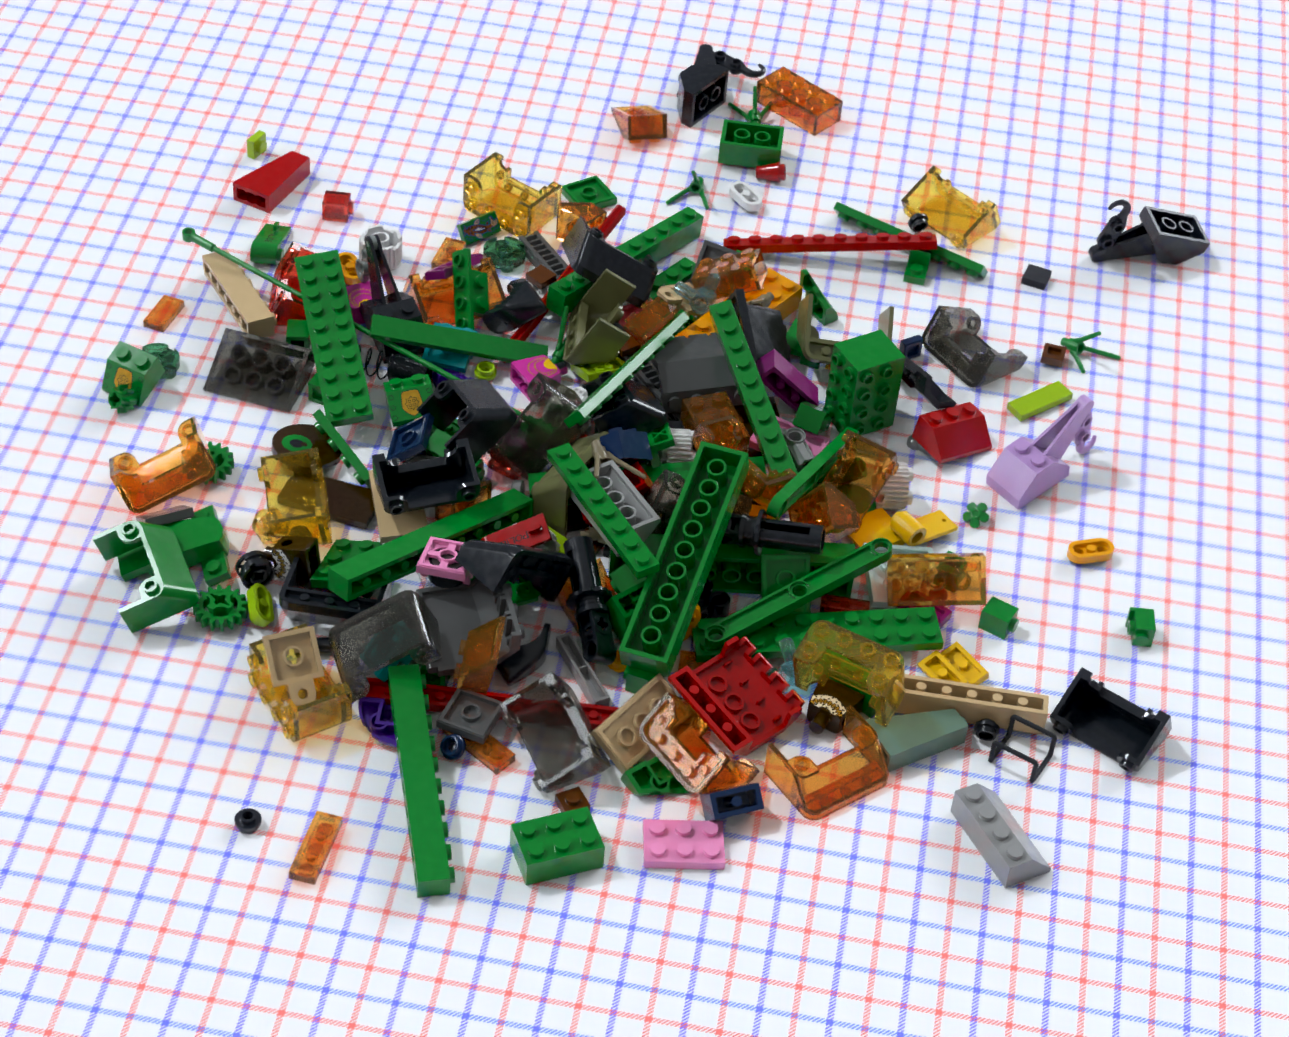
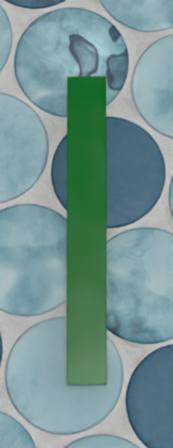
(453, 340)

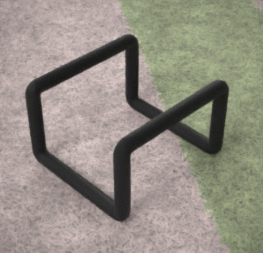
(1036, 771)

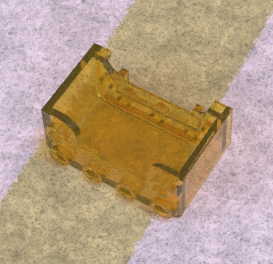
(517, 205)
(854, 660)
(329, 709)

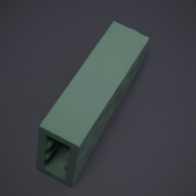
(919, 735)

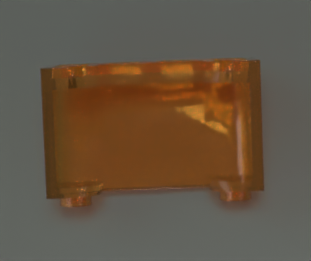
(436, 297)
(862, 471)
(166, 474)
(756, 484)
(676, 738)

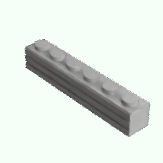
(581, 670)

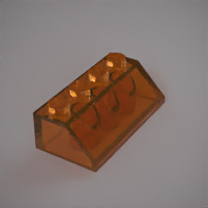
(827, 507)
(936, 579)

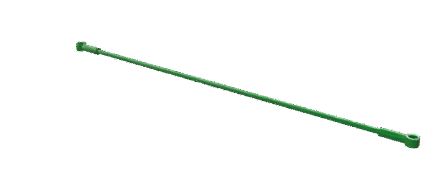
(189, 235)

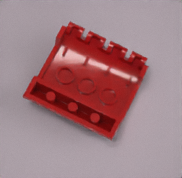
(739, 696)

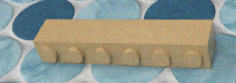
(239, 295)
(974, 702)

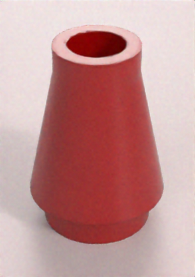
(772, 172)

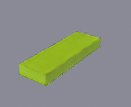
(1039, 400)

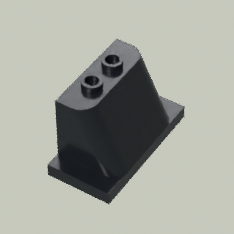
(761, 327)

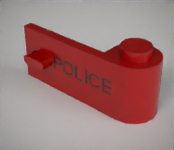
(523, 533)

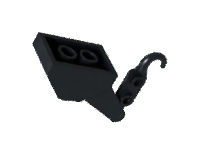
(705, 83)
(1162, 232)

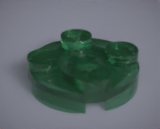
(505, 253)
(169, 359)

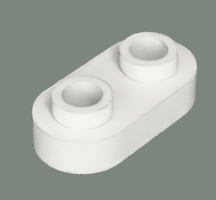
(745, 196)

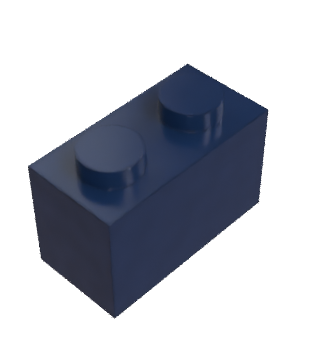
(627, 445)
(732, 801)

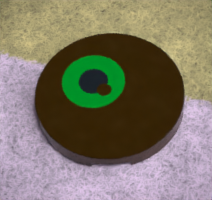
(303, 437)

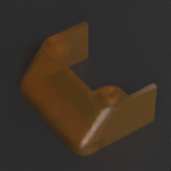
(834, 783)

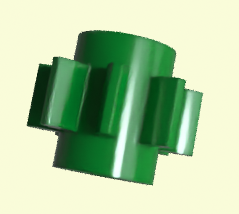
(122, 398)

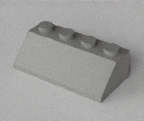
(626, 498)
(997, 835)

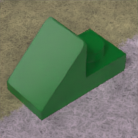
(917, 267)

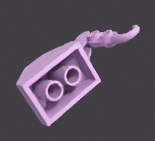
(1034, 466)

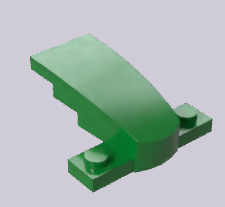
(200, 540)

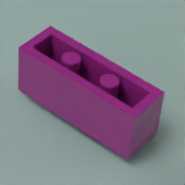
(786, 380)

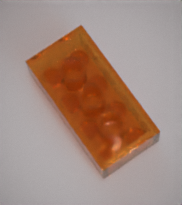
(799, 101)

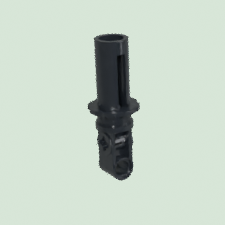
(774, 534)
(589, 602)

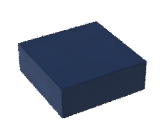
(911, 346)

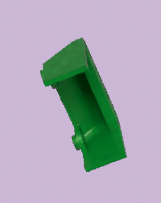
(172, 585)

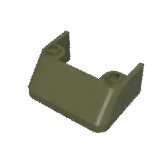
(590, 329)
(819, 349)
(552, 492)

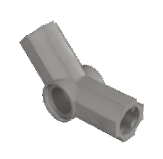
(798, 447)

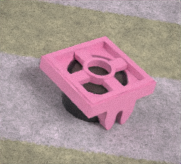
(440, 564)

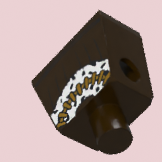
(295, 546)
(829, 706)

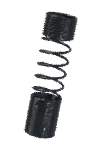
(400, 366)

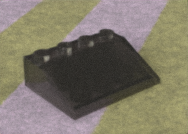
(259, 370)

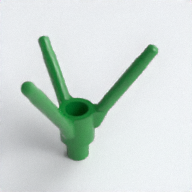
(753, 115)
(695, 187)
(1077, 346)
(559, 351)

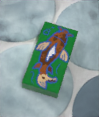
(479, 227)

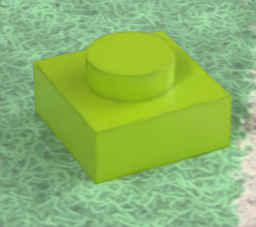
(256, 144)

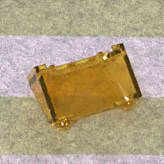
(950, 210)
(296, 496)

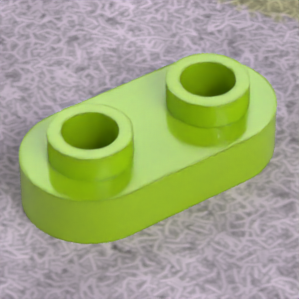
(260, 605)

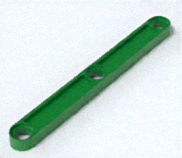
(806, 477)
(784, 601)

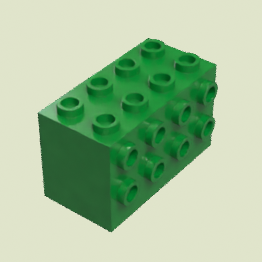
(864, 383)

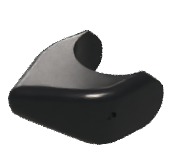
(517, 309)
(527, 659)

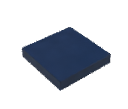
(411, 438)

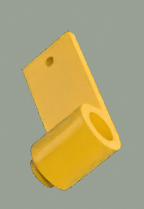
(921, 529)

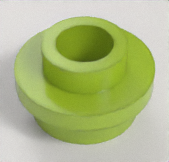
(485, 370)

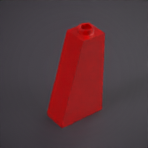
(272, 182)

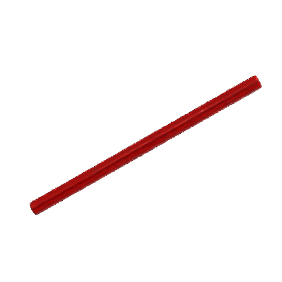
(606, 227)

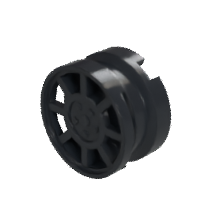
(256, 569)

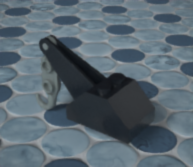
(394, 304)

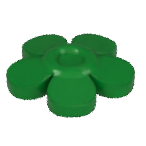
(976, 513)

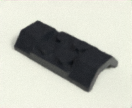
(919, 379)

